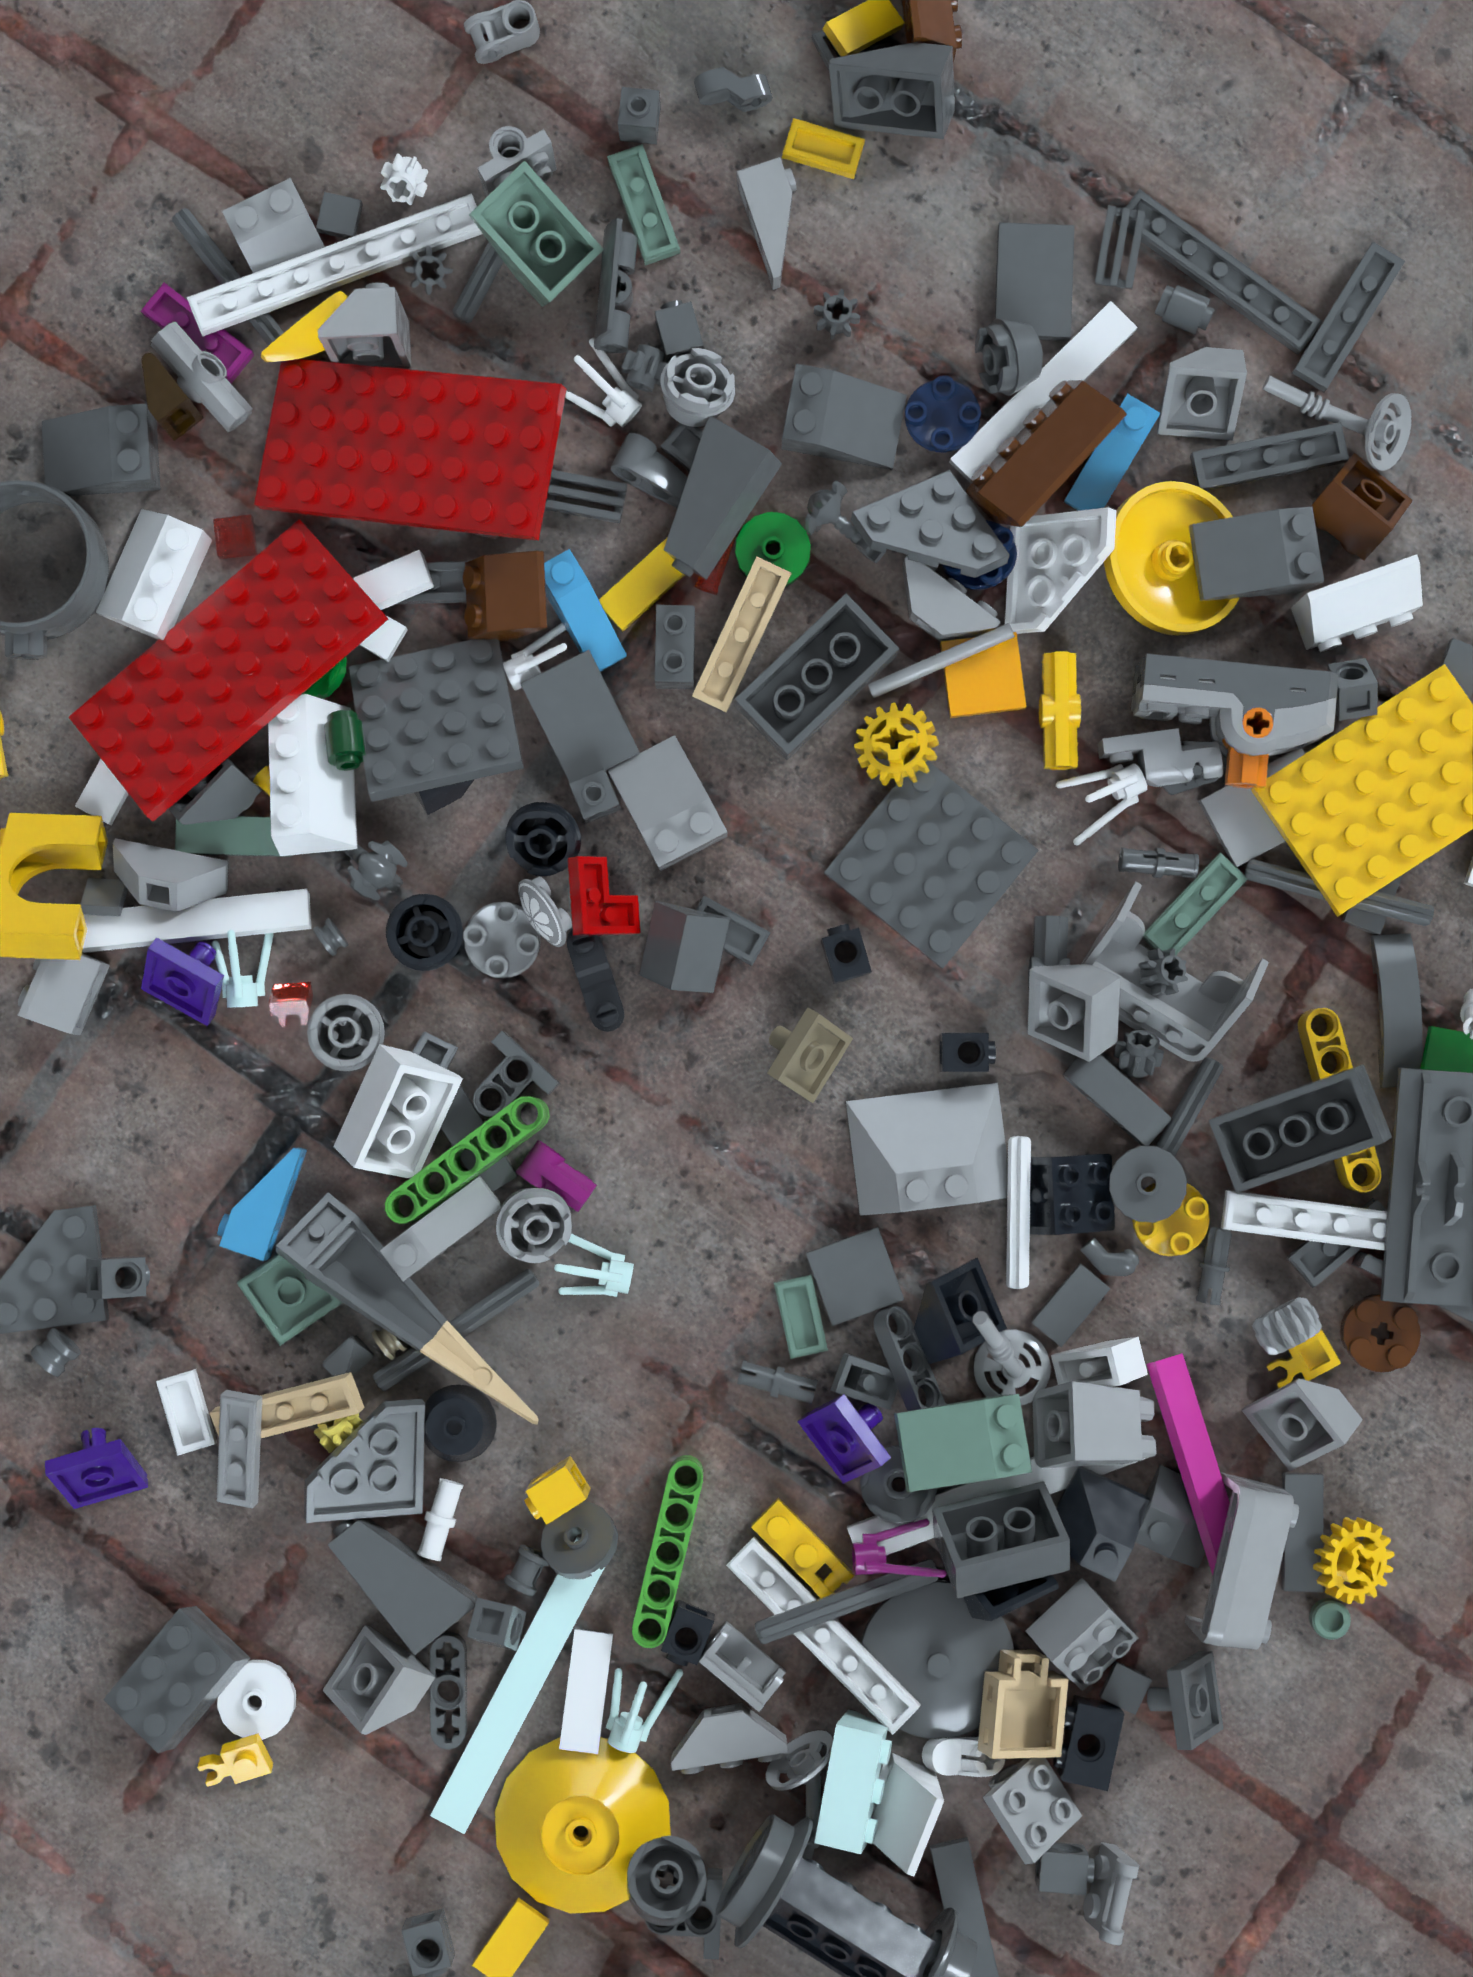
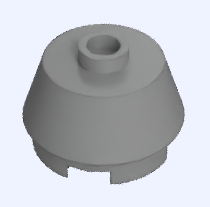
(696, 387)
(345, 1032)
(533, 1224)

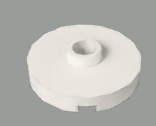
(277, 1697)

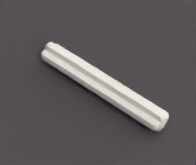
(1018, 1212)

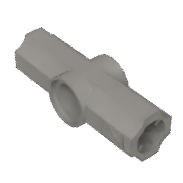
(201, 376)

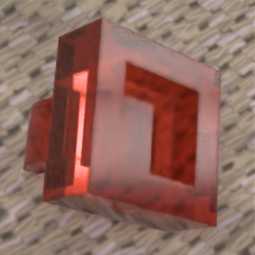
(235, 536)
(291, 1000)

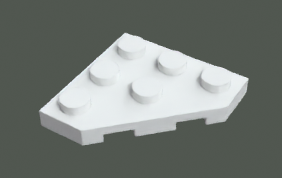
(1054, 562)

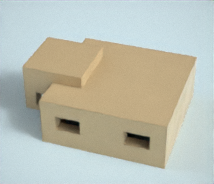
(1022, 1708)

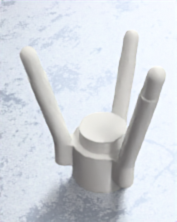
(620, 405)
(525, 665)
(1124, 784)

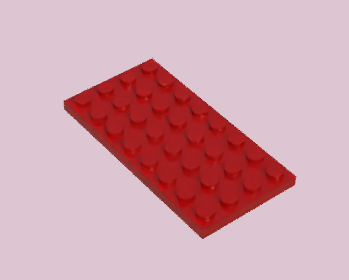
(411, 447)
(227, 669)

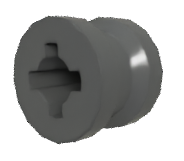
(55, 1352)

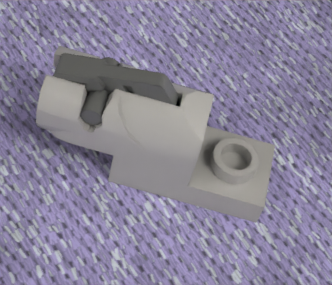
(1165, 760)

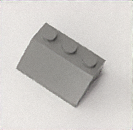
(369, 329)

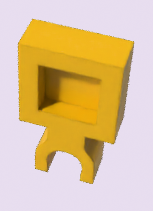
(1310, 1358)
(240, 1758)

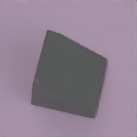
(435, 1050)

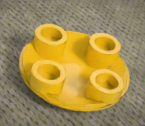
(1180, 1231)

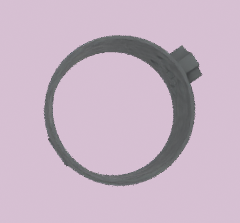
(30, 638)

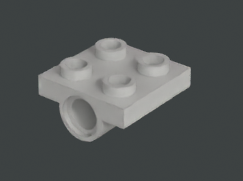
(509, 149)
(1031, 1807)

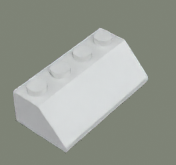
(308, 796)

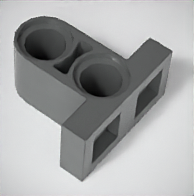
(500, 1079)
(706, 1928)

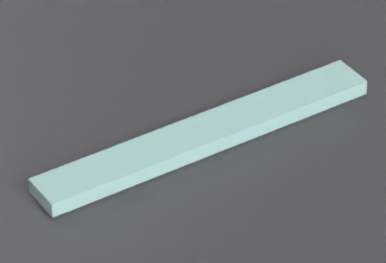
(513, 1700)

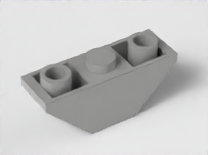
(942, 605)
(168, 876)
(727, 1738)

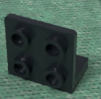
(1071, 1195)

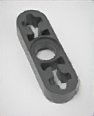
(459, 1719)

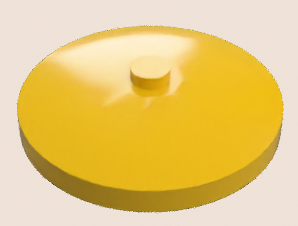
(1154, 558)

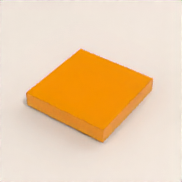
(985, 681)

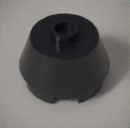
(542, 838)
(424, 932)
(459, 1423)

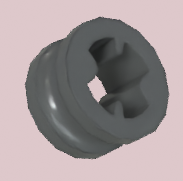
(330, 936)

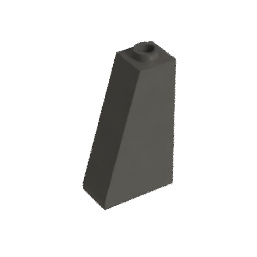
(717, 497)
(404, 1587)

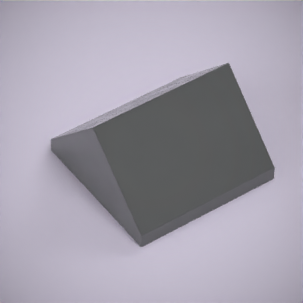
(684, 948)

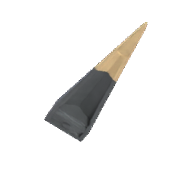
(346, 1262)

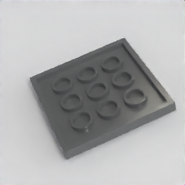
(435, 718)
(931, 863)

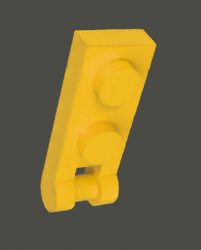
(801, 1548)

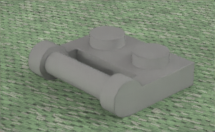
(1109, 1892)

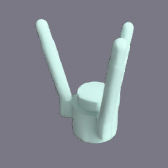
(240, 989)
(614, 1275)
(628, 1728)

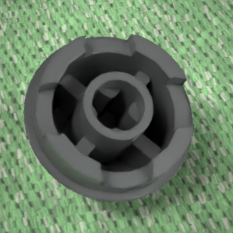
(1009, 355)

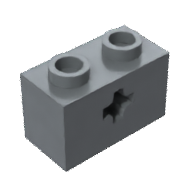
(675, 646)

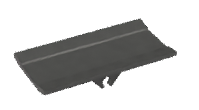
(1431, 1191)

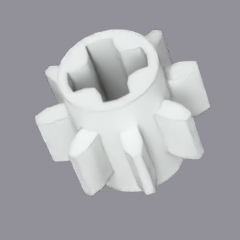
(404, 179)

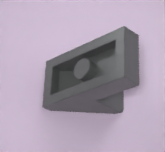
(865, 1381)

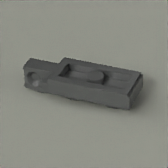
(1320, 1259)

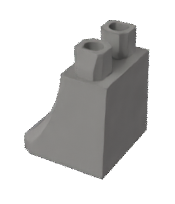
(1090, 1425)

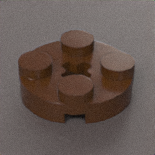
(1363, 1347)

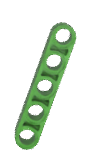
(449, 1162)
(662, 1569)

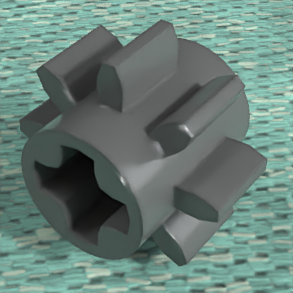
(417, 270)
(843, 324)
(644, 367)
(1163, 971)
(1138, 1053)

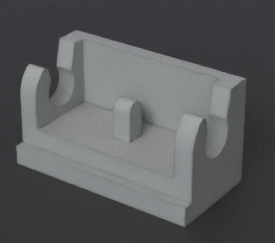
(742, 1666)

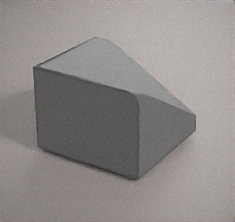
(348, 1357)

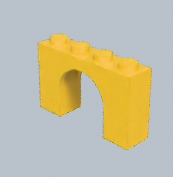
(34, 846)

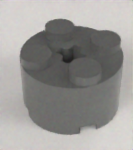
(675, 1902)

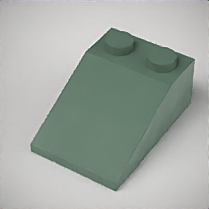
(535, 234)
(963, 1442)

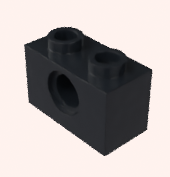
(1095, 1765)

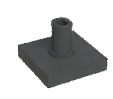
(1192, 1699)

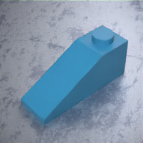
(1112, 457)
(581, 610)
(259, 1214)

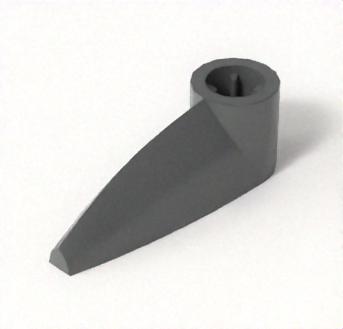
(648, 470)

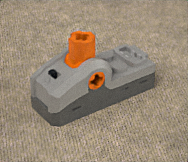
(1278, 703)

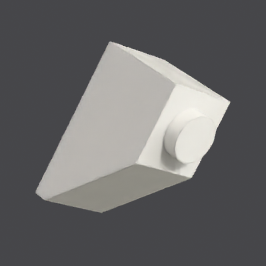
(1102, 1363)

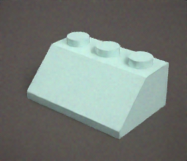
(853, 1783)

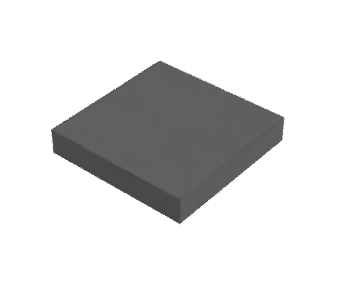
(854, 1276)

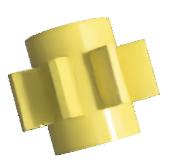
(336, 1431)

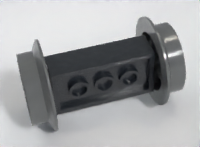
(829, 1916)

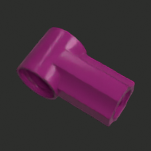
(549, 1171)

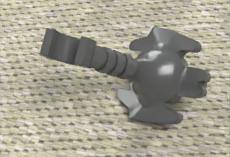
(825, 509)
(376, 868)

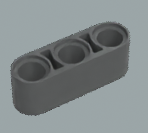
(1118, 1098)

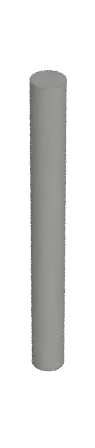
(941, 660)

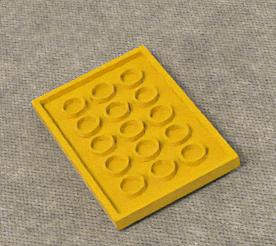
(1379, 792)

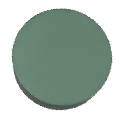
(1329, 1618)

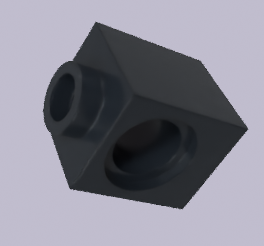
(845, 971)
(949, 1047)
(692, 1617)

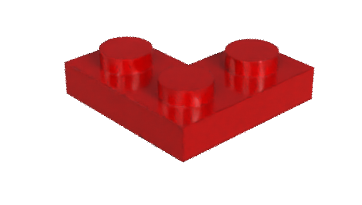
(592, 906)

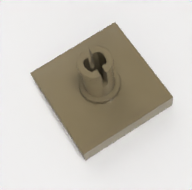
(807, 1054)

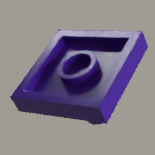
(184, 979)
(846, 1437)
(96, 1471)

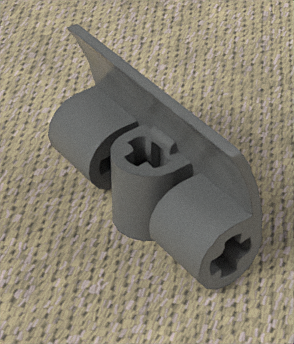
(616, 264)

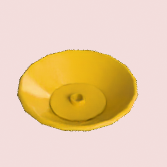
(562, 1789)

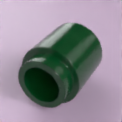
(344, 740)

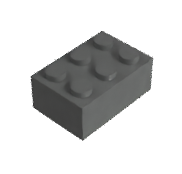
(1001, 1539)
(176, 1679)

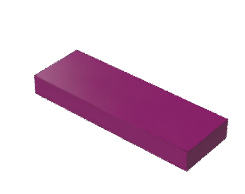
(169, 307)

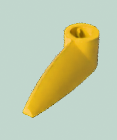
(302, 338)

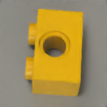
(556, 1491)

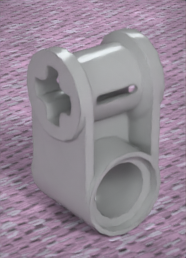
(500, 32)

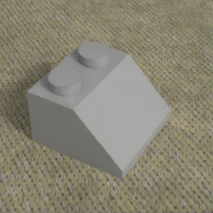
(273, 226)
(1074, 1008)

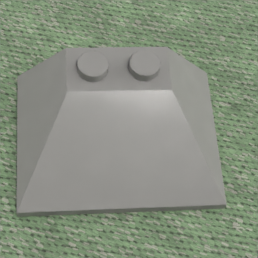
(928, 1149)

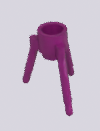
(871, 1558)

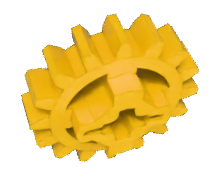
(911, 744)
(1353, 1560)

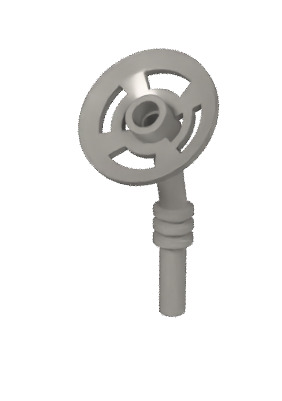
(1374, 429)
(1005, 1350)
(804, 1769)

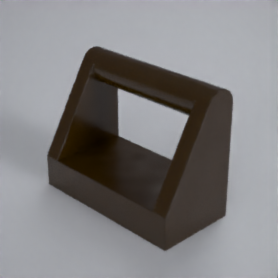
(167, 400)

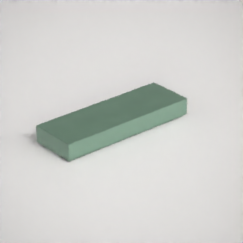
(643, 204)
(227, 837)
(1195, 905)

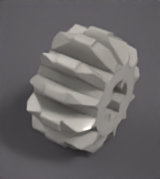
(1287, 1326)

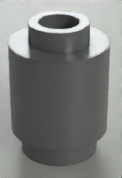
(1184, 309)

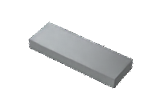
(239, 1448)

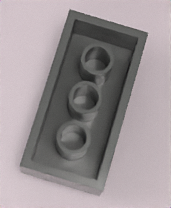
(816, 677)
(1300, 1128)

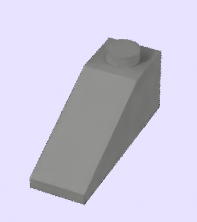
(768, 202)
(441, 1228)

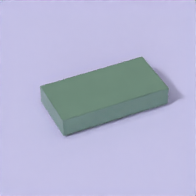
(800, 1316)

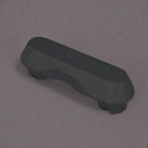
(596, 981)

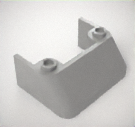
(1185, 1021)
(1246, 1565)

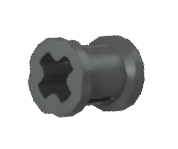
(526, 1570)

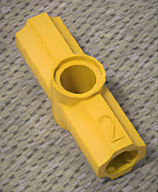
(1059, 710)

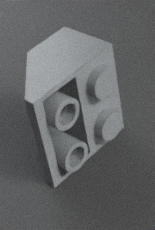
(62, 992)
(1082, 1635)

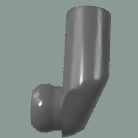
(1110, 1263)

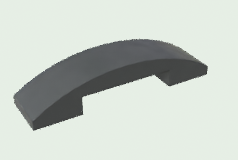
(1398, 1005)

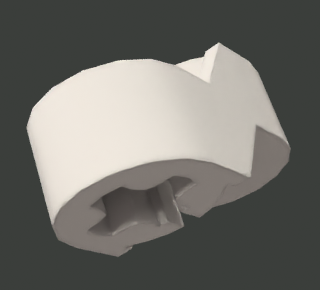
(945, 1758)

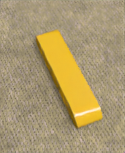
(1314, 1049)

